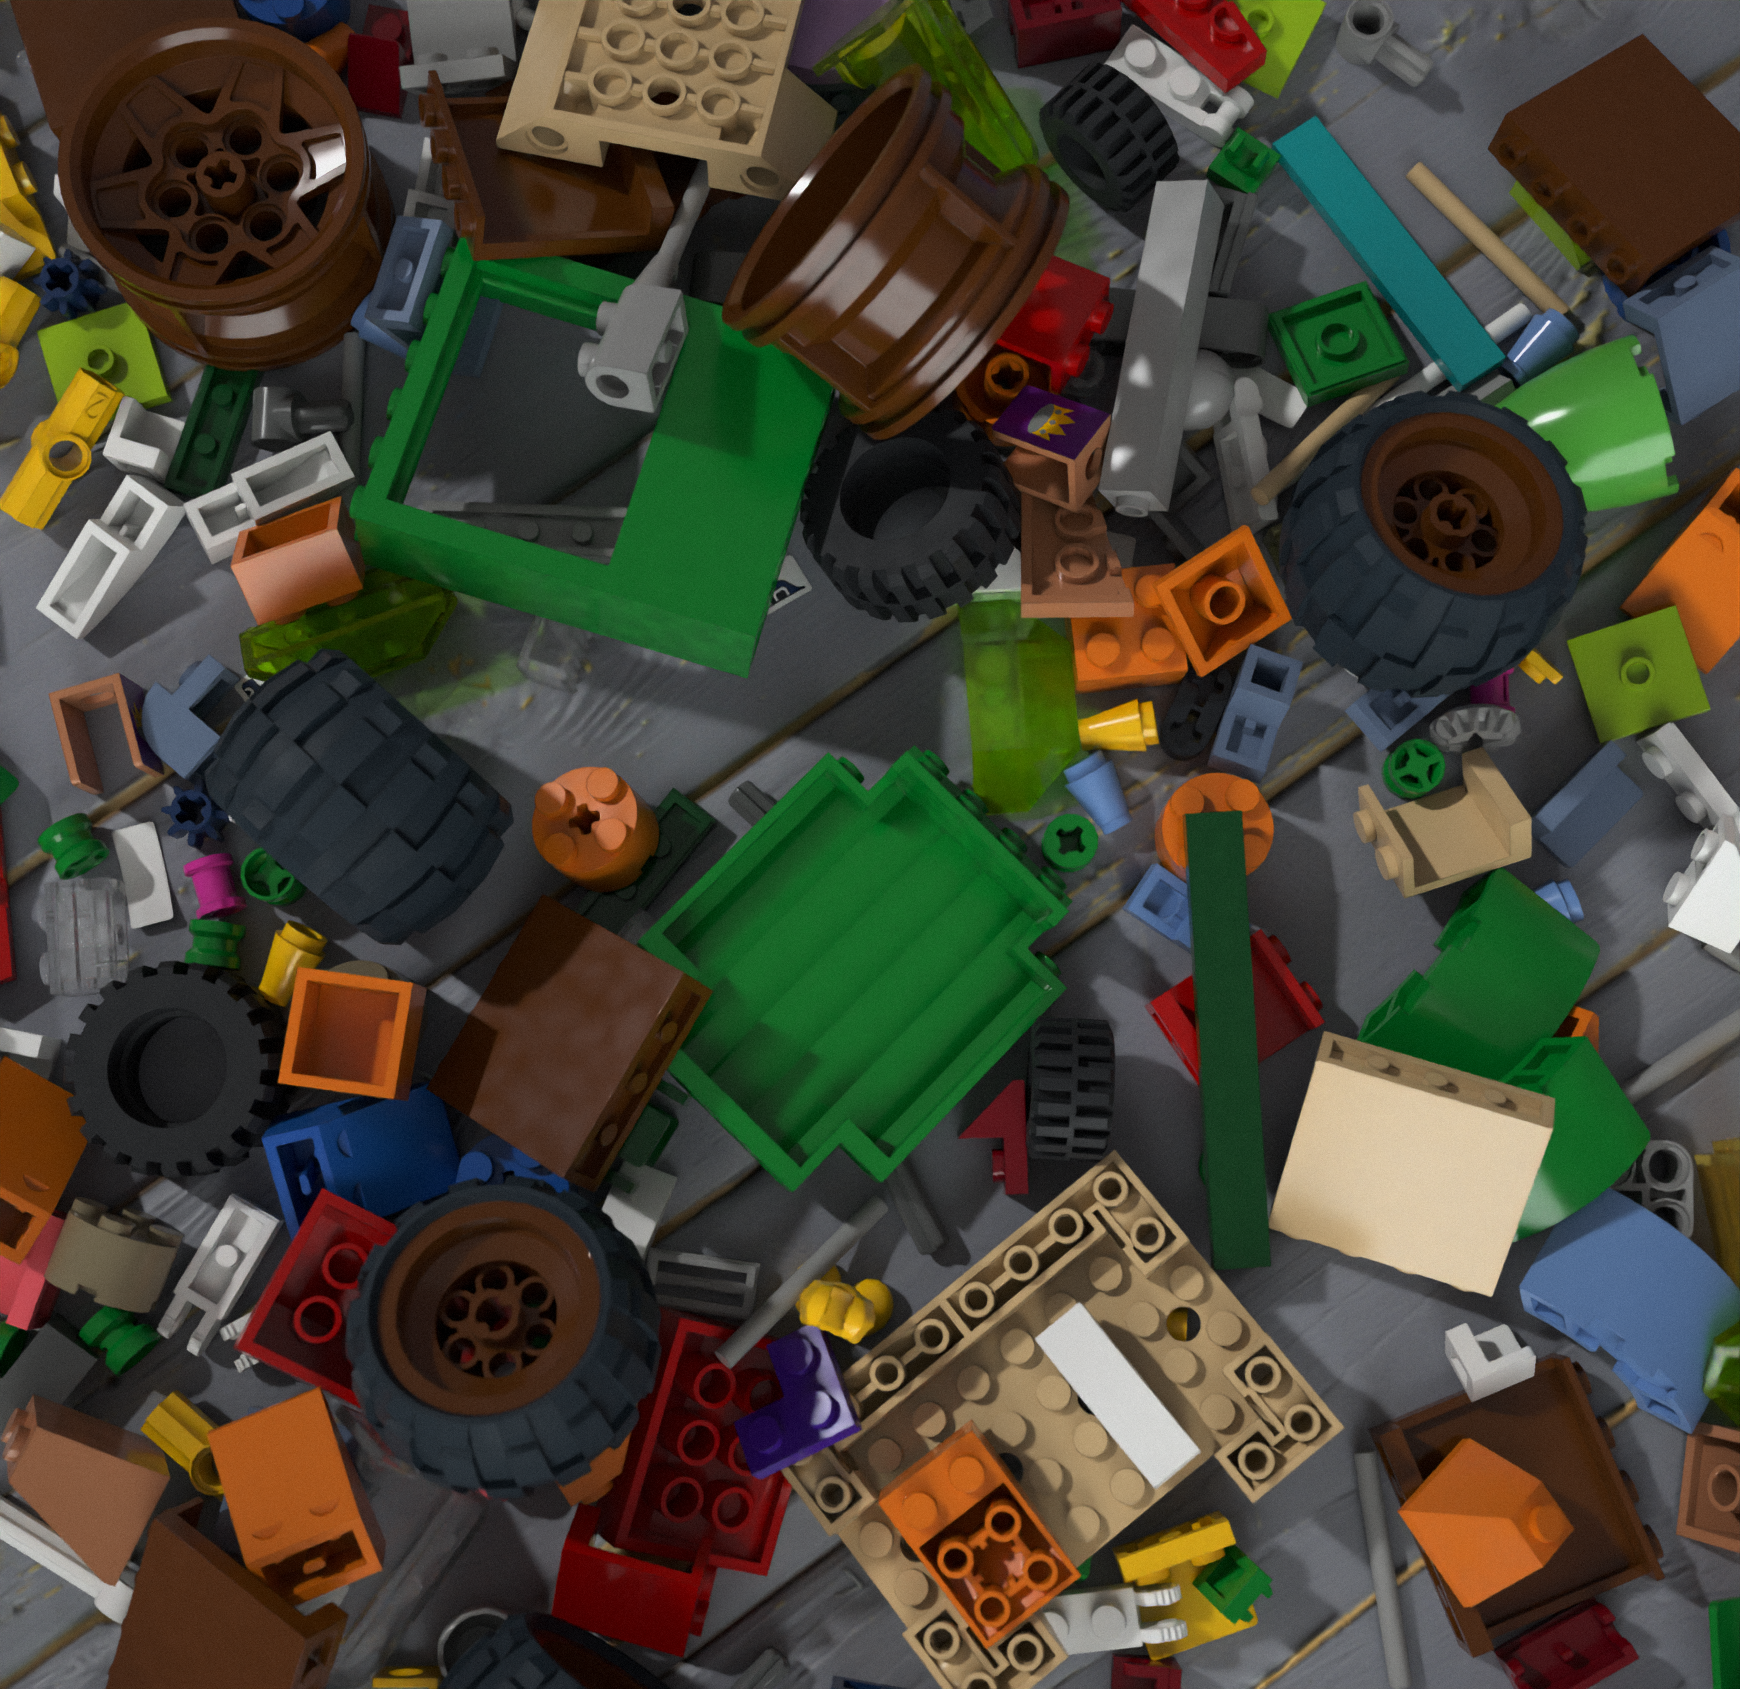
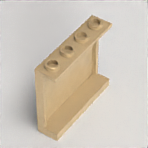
(1411, 1163)

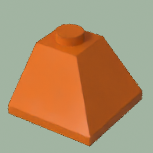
(1222, 601)
(1484, 1522)

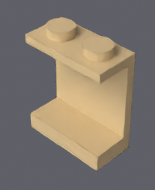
(1447, 832)

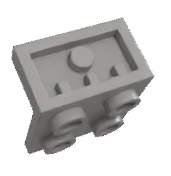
(464, 41)

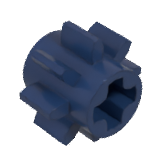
(61, 272)
(184, 816)

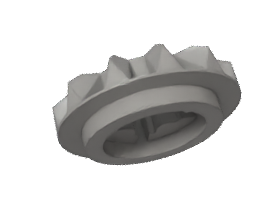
(1474, 727)

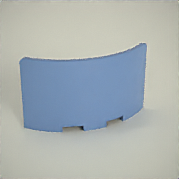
(1641, 1294)

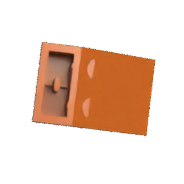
(1700, 576)
(36, 1154)
(297, 1499)
(978, 1534)

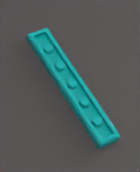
(1388, 254)

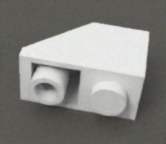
(1707, 895)

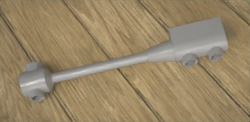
(648, 322)

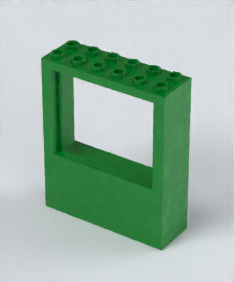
(704, 514)

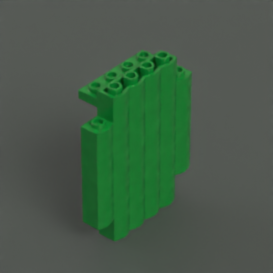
(859, 965)

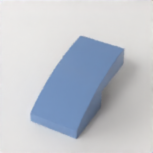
(1162, 905)

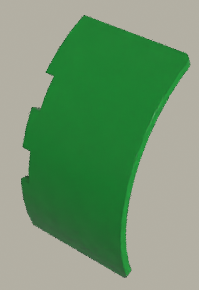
(1495, 989)
(1592, 1133)

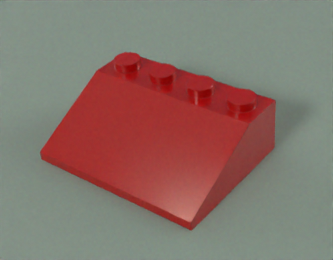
(305, 1306)
(685, 1458)

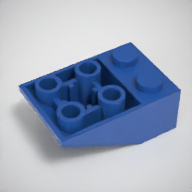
(365, 1151)

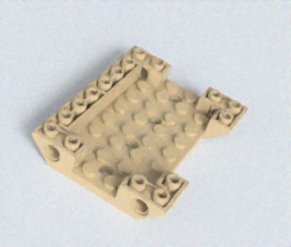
(739, 107)
(979, 1361)

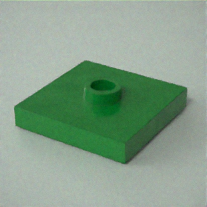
(1337, 344)

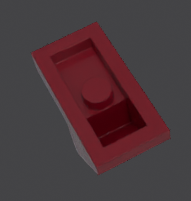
(376, 59)
(1005, 1120)

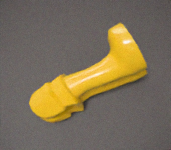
(846, 1309)

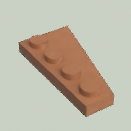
(1069, 563)

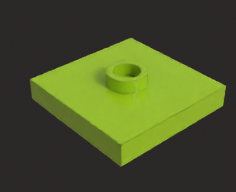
(1284, 31)
(113, 347)
(1638, 675)

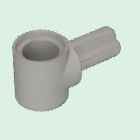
(1381, 46)

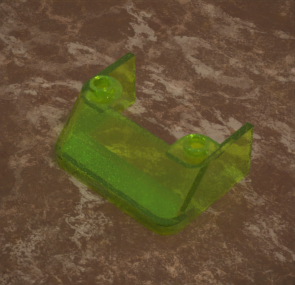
(935, 38)

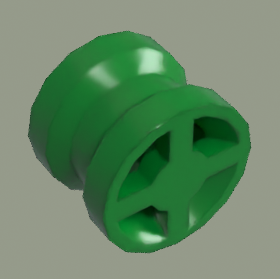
(1423, 763)
(73, 846)
(1063, 852)
(215, 944)

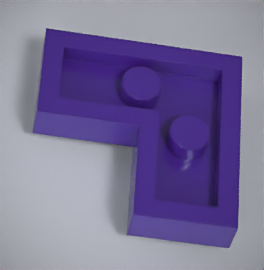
(810, 1414)

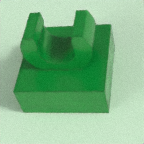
(1243, 163)
(1233, 1584)

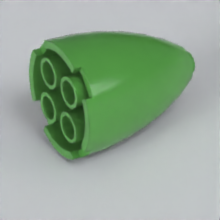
(1604, 423)

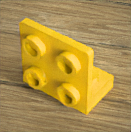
(1178, 1558)

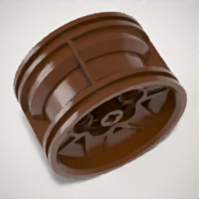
(210, 95)
(897, 256)

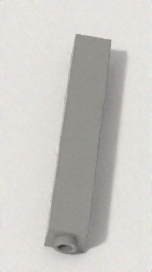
(1161, 347)

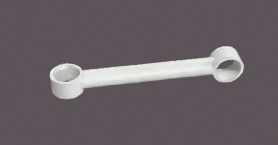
(49, 1549)

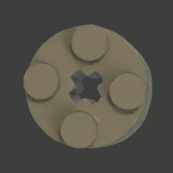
(113, 1256)

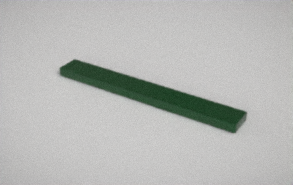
(1226, 1040)

